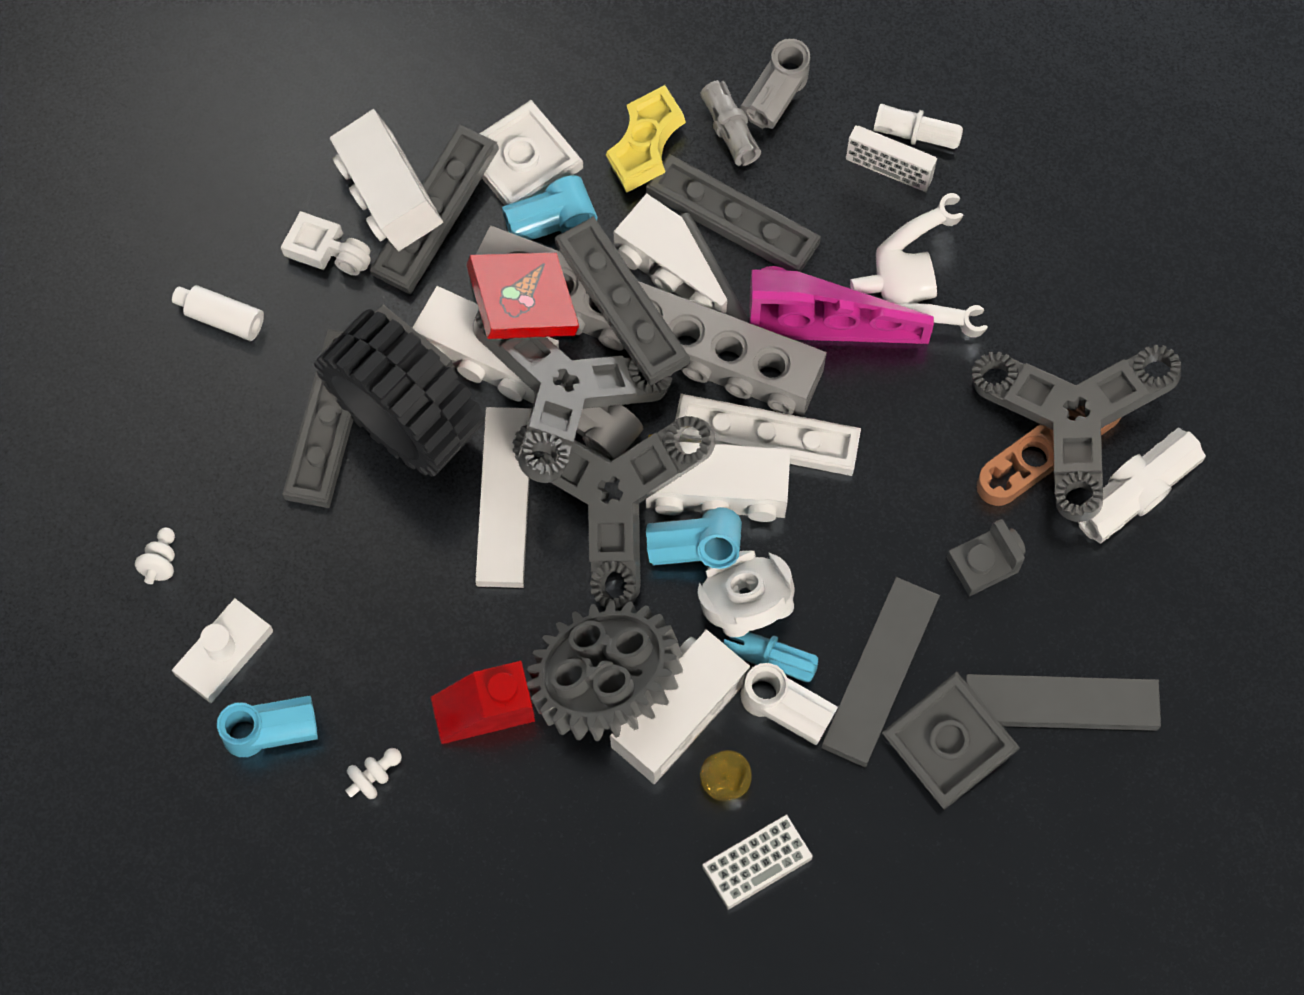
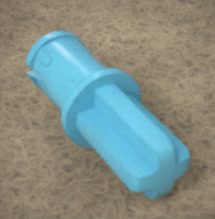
(760, 649)

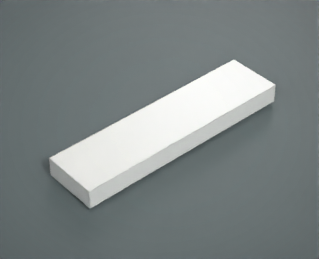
(810, 441)
(502, 502)

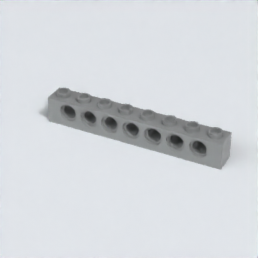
(714, 333)

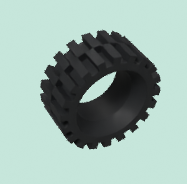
(399, 392)

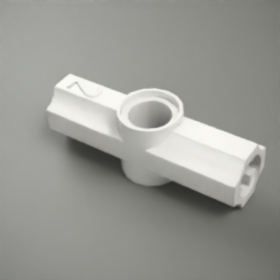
(1143, 483)

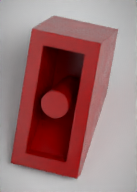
(483, 703)

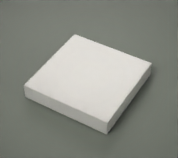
(528, 155)

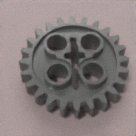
(605, 670)

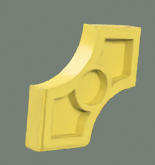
(639, 152)

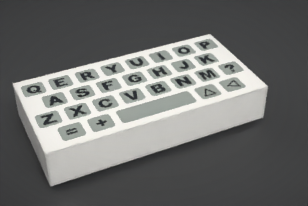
(891, 158)
(757, 862)

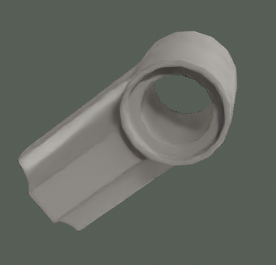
(776, 84)
(608, 429)

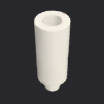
(219, 311)

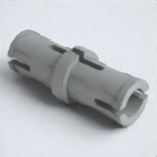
(730, 123)

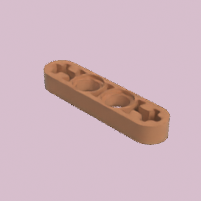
(999, 466)

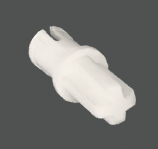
(917, 127)

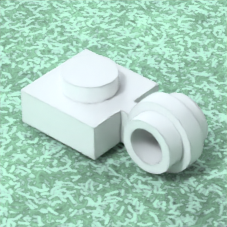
(316, 240)

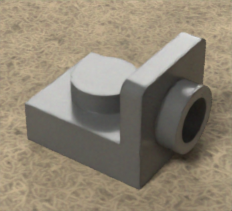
(988, 558)

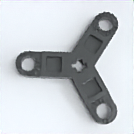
(558, 412)
(1077, 442)
(615, 523)

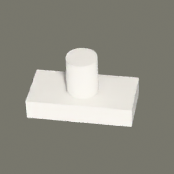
(222, 650)

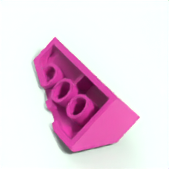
(824, 311)

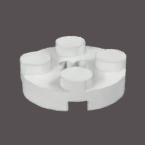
(739, 613)

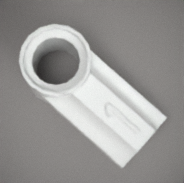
(791, 707)

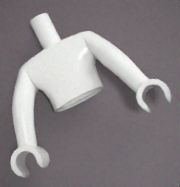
(910, 277)

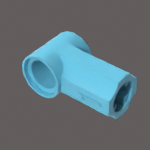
(558, 209)
(696, 539)
(273, 723)

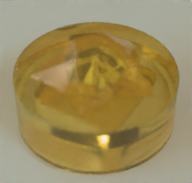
(726, 775)

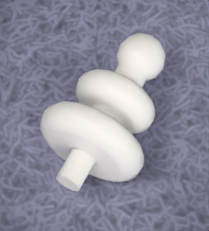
(156, 561)
(375, 771)

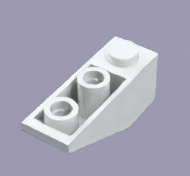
(665, 250)

